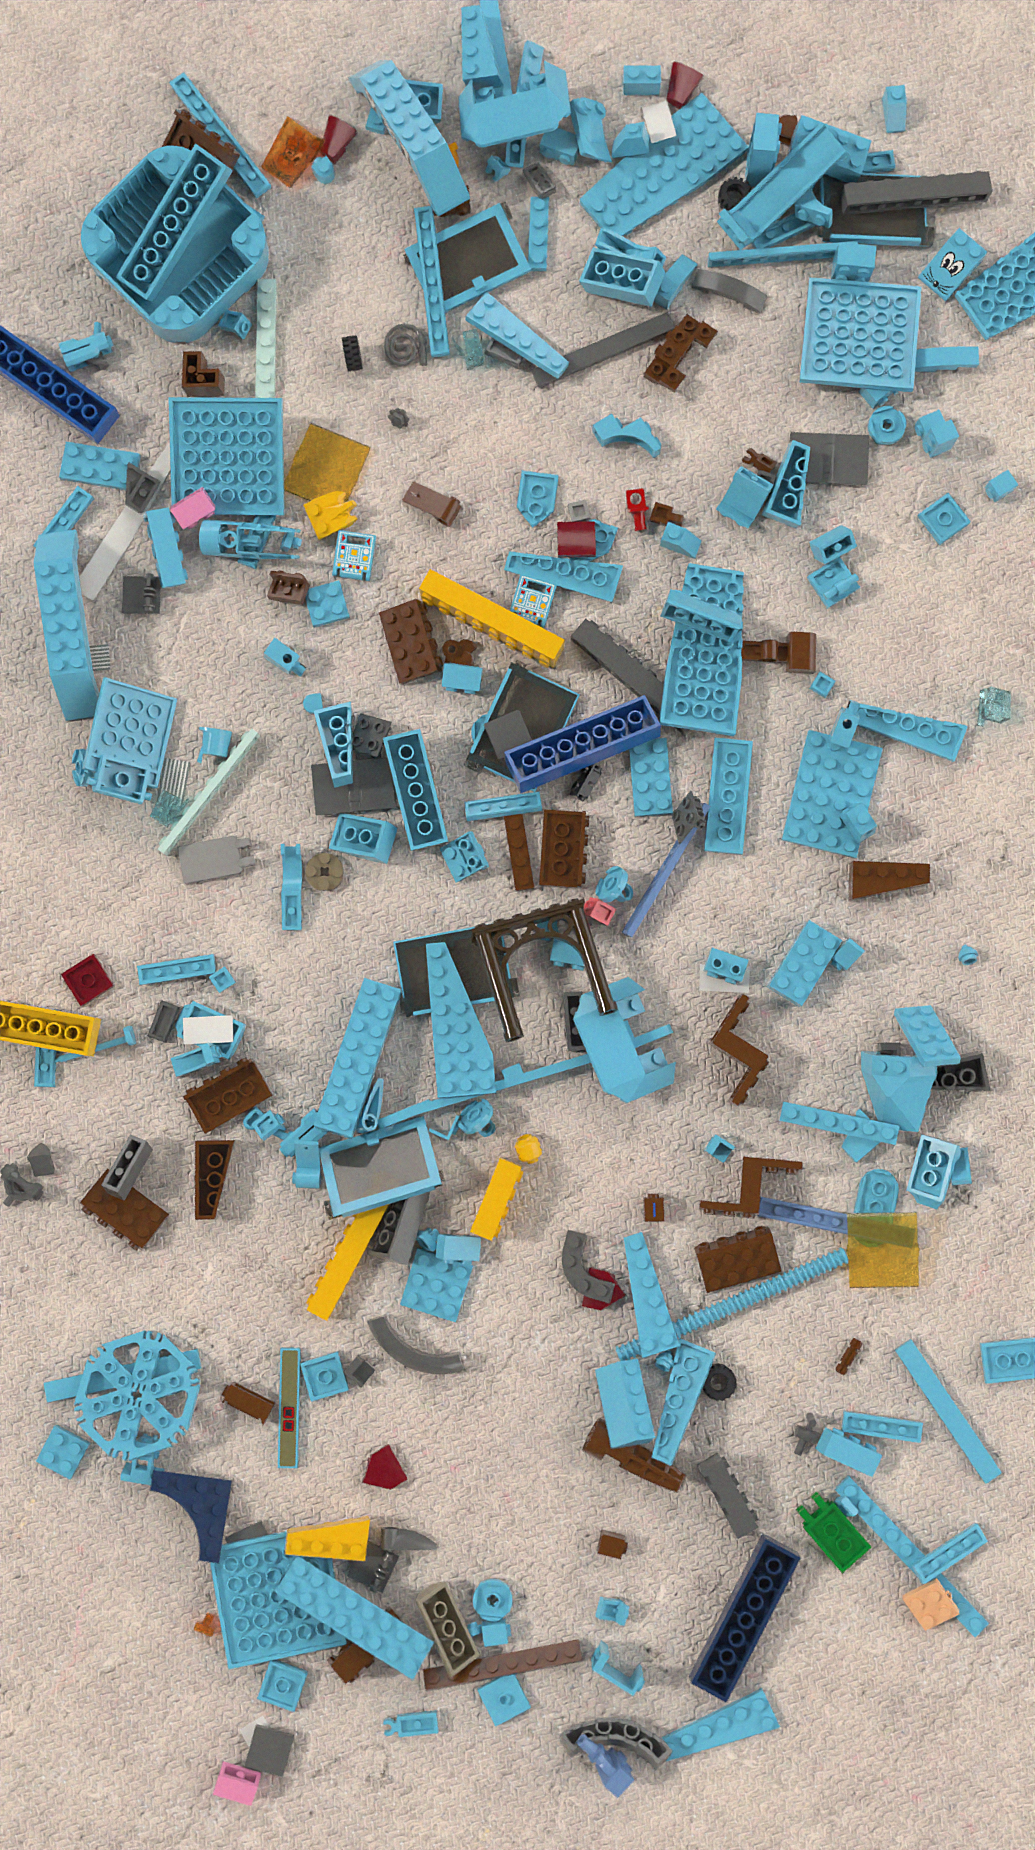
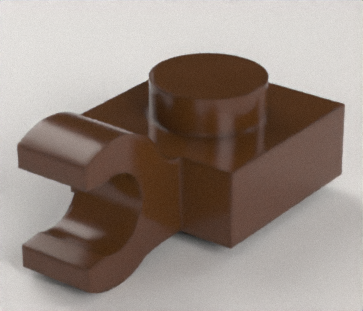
(761, 461)
(663, 514)

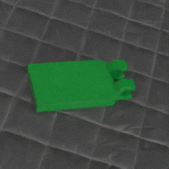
(834, 1533)

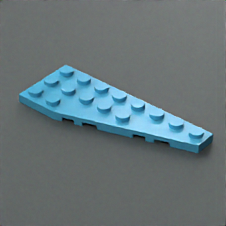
(460, 1047)

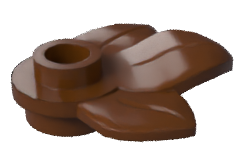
(462, 652)

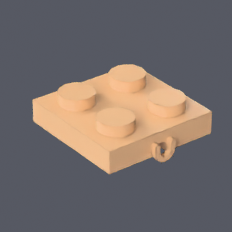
(930, 1604)

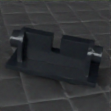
(580, 787)

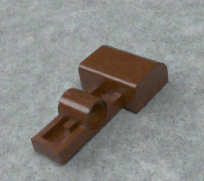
(797, 652)

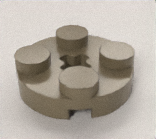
(324, 861)

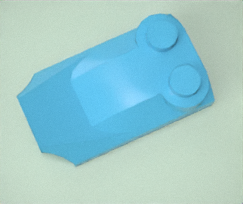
(429, 96)
(588, 128)
(197, 1010)
(932, 1170)

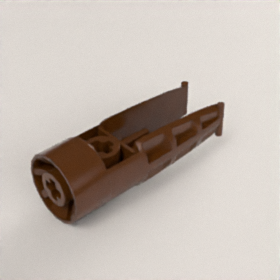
(633, 1459)

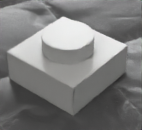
(579, 511)

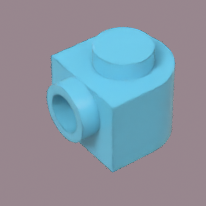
(323, 170)

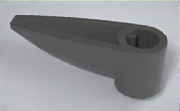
(402, 1539)

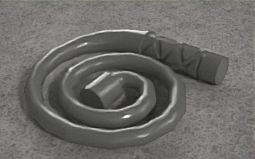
(401, 345)

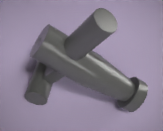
(806, 1434)

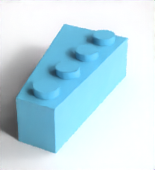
(477, 50)
(337, 740)

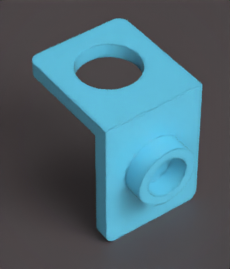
(453, 1130)

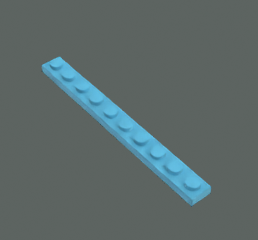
(906, 1550)

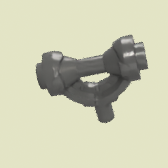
(31, 1191)

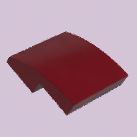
(576, 539)

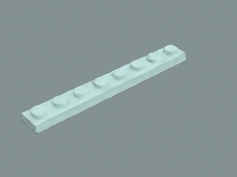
(266, 338)
(203, 797)

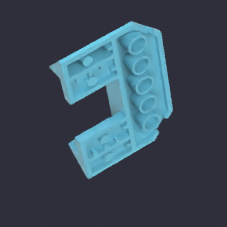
(514, 116)
(612, 1050)

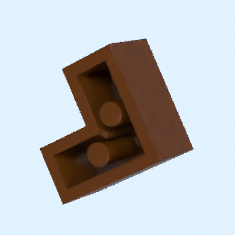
(198, 379)

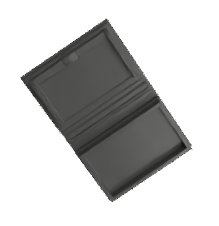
(835, 457)
(370, 788)

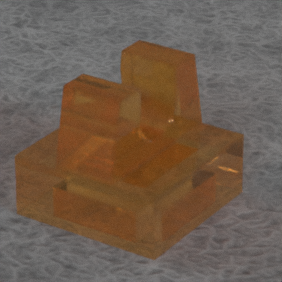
(205, 1627)

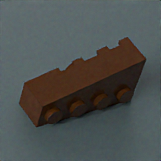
(878, 878)
(211, 1167)
(353, 1658)

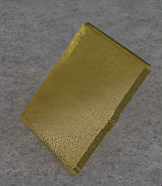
(325, 464)
(883, 1250)

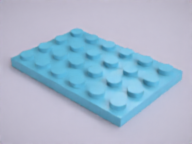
(825, 785)

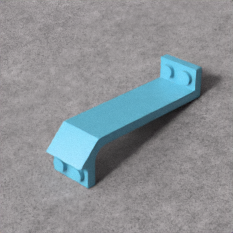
(782, 187)

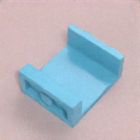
(744, 497)
(599, 1665)

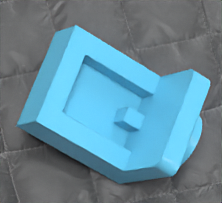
(612, 1610)

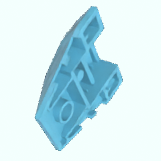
(898, 1088)

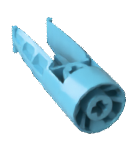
(215, 539)

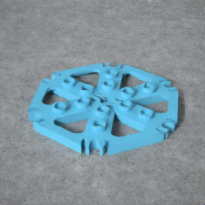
(147, 1405)

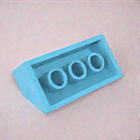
(701, 615)
(625, 1404)

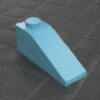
(674, 281)

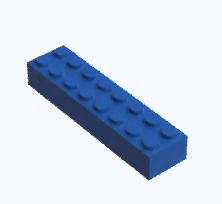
(55, 388)
(582, 744)

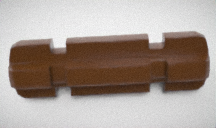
(849, 1356)

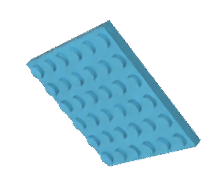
(860, 334)
(230, 451)
(252, 1616)

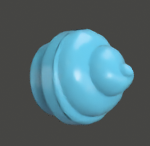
(967, 955)
(664, 1361)

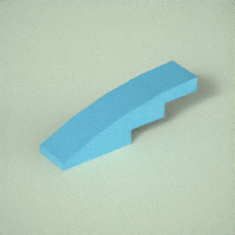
(946, 358)

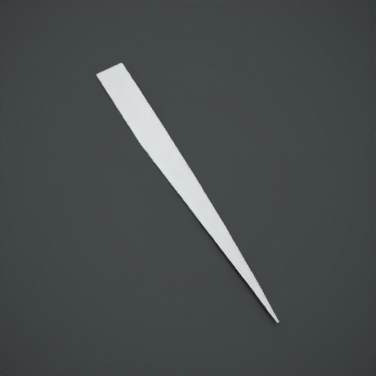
(120, 535)

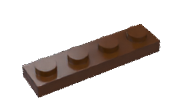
(519, 852)

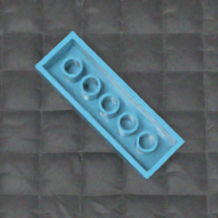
(415, 789)

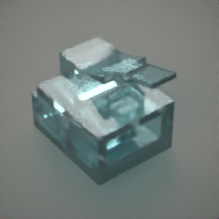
(473, 349)
(994, 705)
(167, 808)

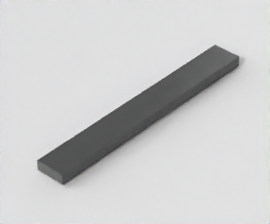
(608, 347)

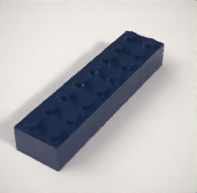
(744, 1617)

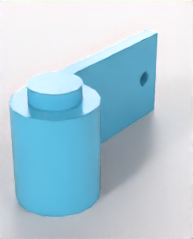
(308, 1165)

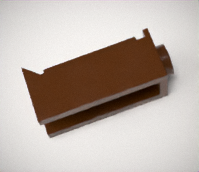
(248, 1401)

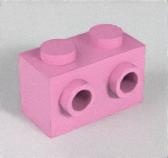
(193, 508)
(236, 1786)

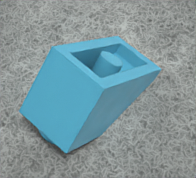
(894, 108)
(631, 141)
(516, 153)
(680, 540)
(846, 954)

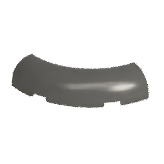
(411, 1356)
(620, 1734)

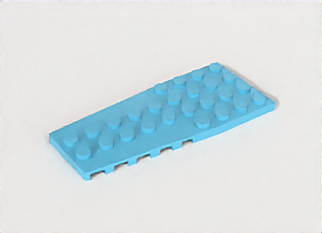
(671, 169)
(1003, 292)
(701, 669)

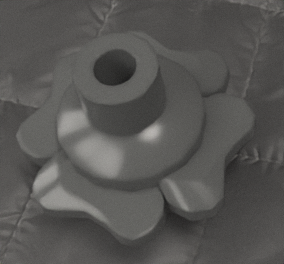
(398, 418)

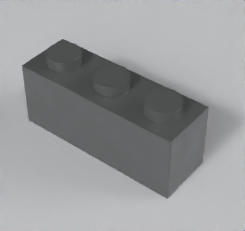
(571, 1005)
(127, 1167)

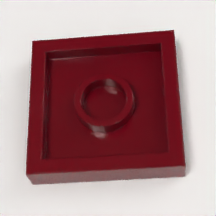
(87, 980)

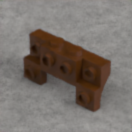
(675, 348)

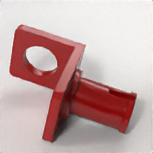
(637, 509)

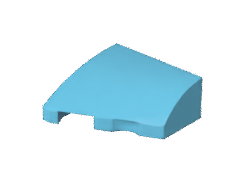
(858, 1147)

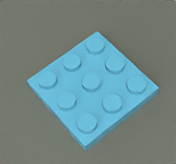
(436, 1286)

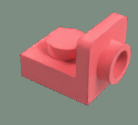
(599, 910)

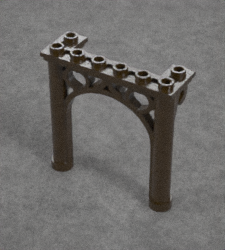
(575, 917)

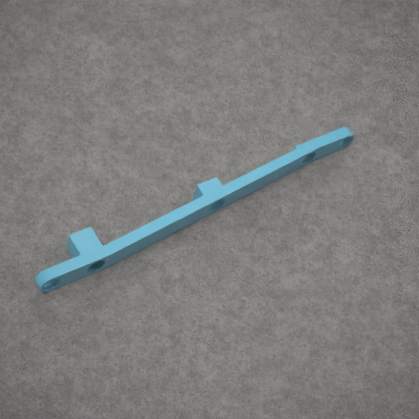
(515, 1076)

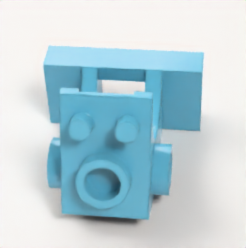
(140, 1473)

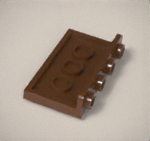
(188, 131)
(411, 641)
(563, 848)
(227, 1094)
(133, 1219)
(737, 1258)

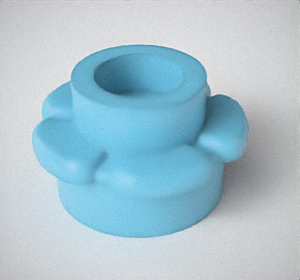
(474, 1628)

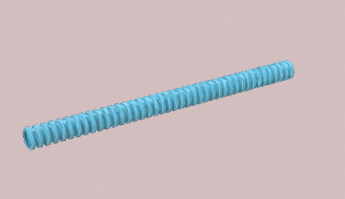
(746, 1298)

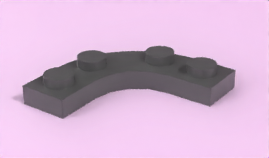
(576, 1273)

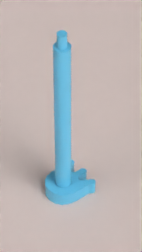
(128, 1038)

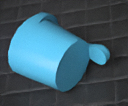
(214, 742)

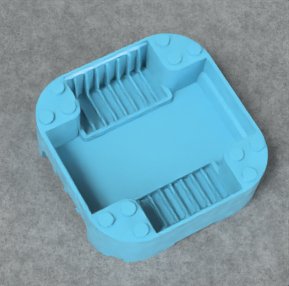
(212, 273)

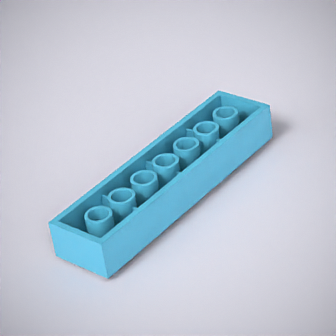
(174, 223)
(357, 1058)
(354, 1617)

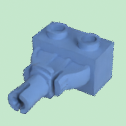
(610, 1764)

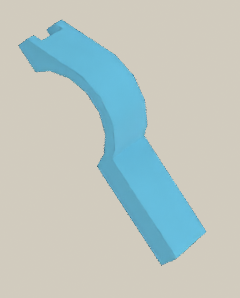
(291, 887)

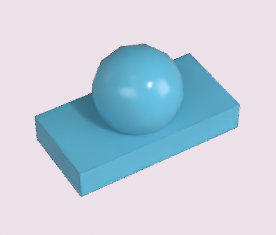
(961, 1171)

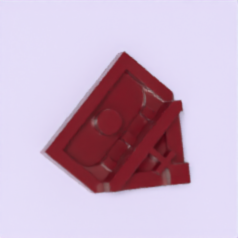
(617, 1294)
(384, 1469)

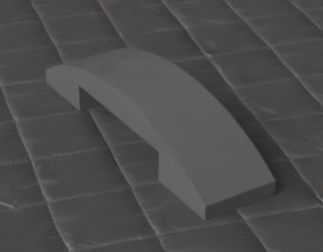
(730, 288)

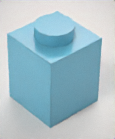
(1001, 486)
(495, 1632)

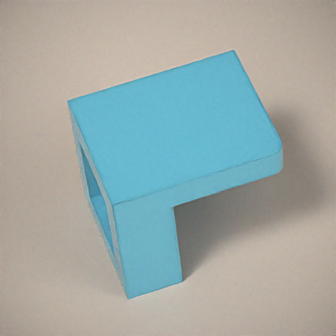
(719, 1148)

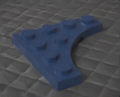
(204, 1502)

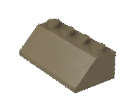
(446, 1627)

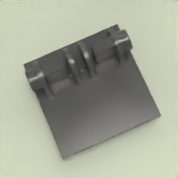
(141, 594)
(369, 735)
(688, 815)
(375, 1569)

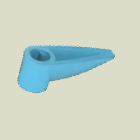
(371, 1108)

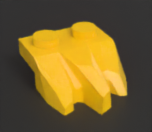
(330, 513)

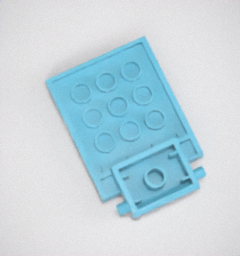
(128, 740)

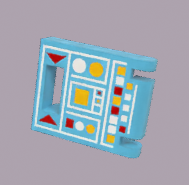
(354, 558)
(531, 603)

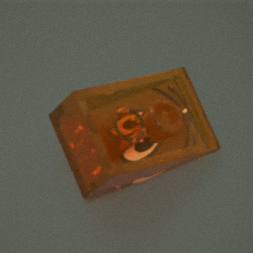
(292, 151)

